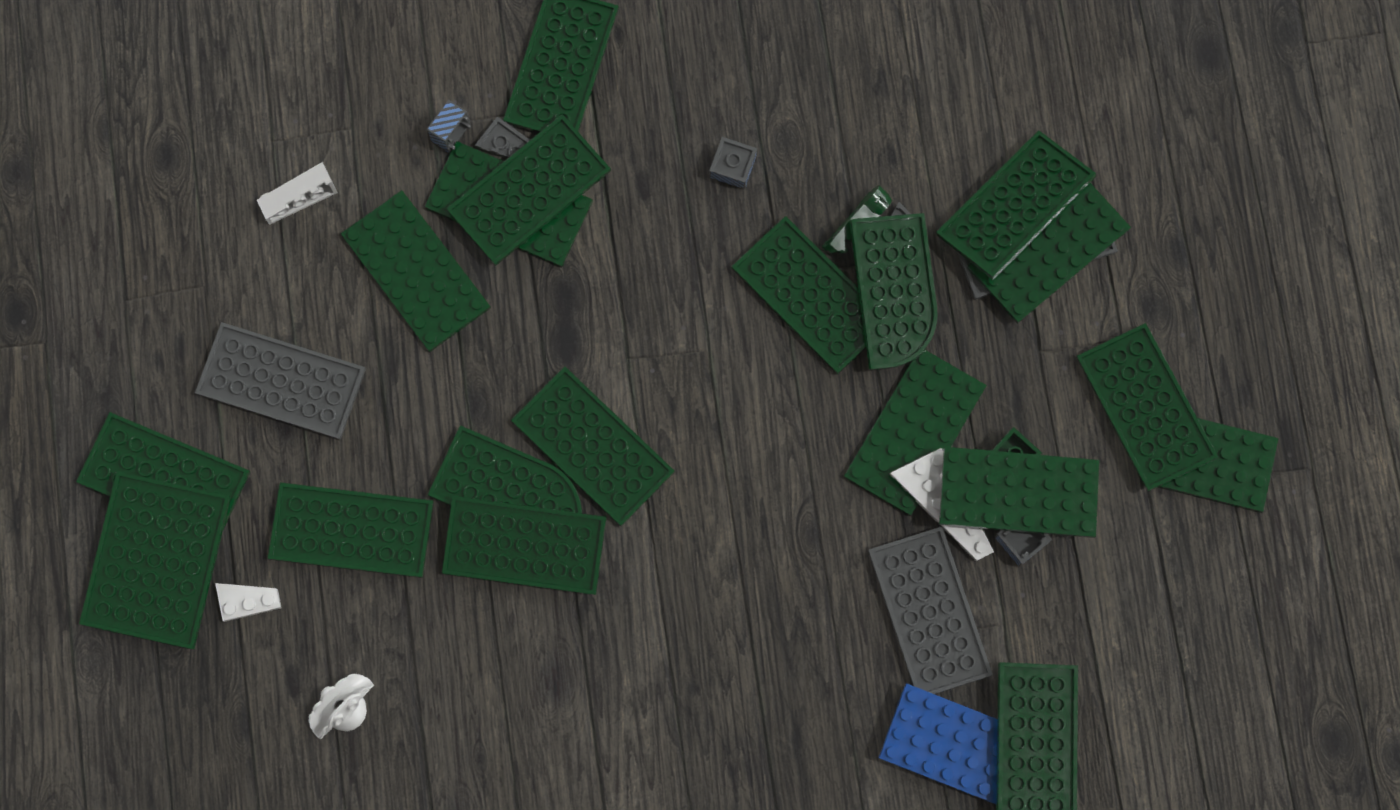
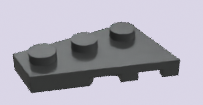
(501, 139)

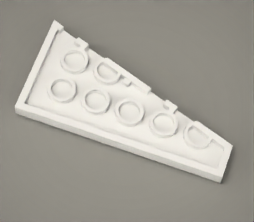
(924, 482)

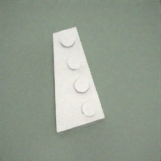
(297, 194)

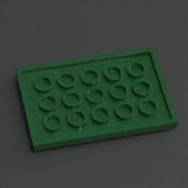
(1238, 475)

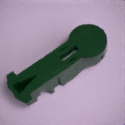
(871, 206)

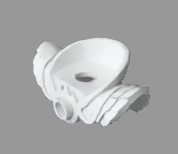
(349, 713)

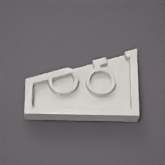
(244, 601)

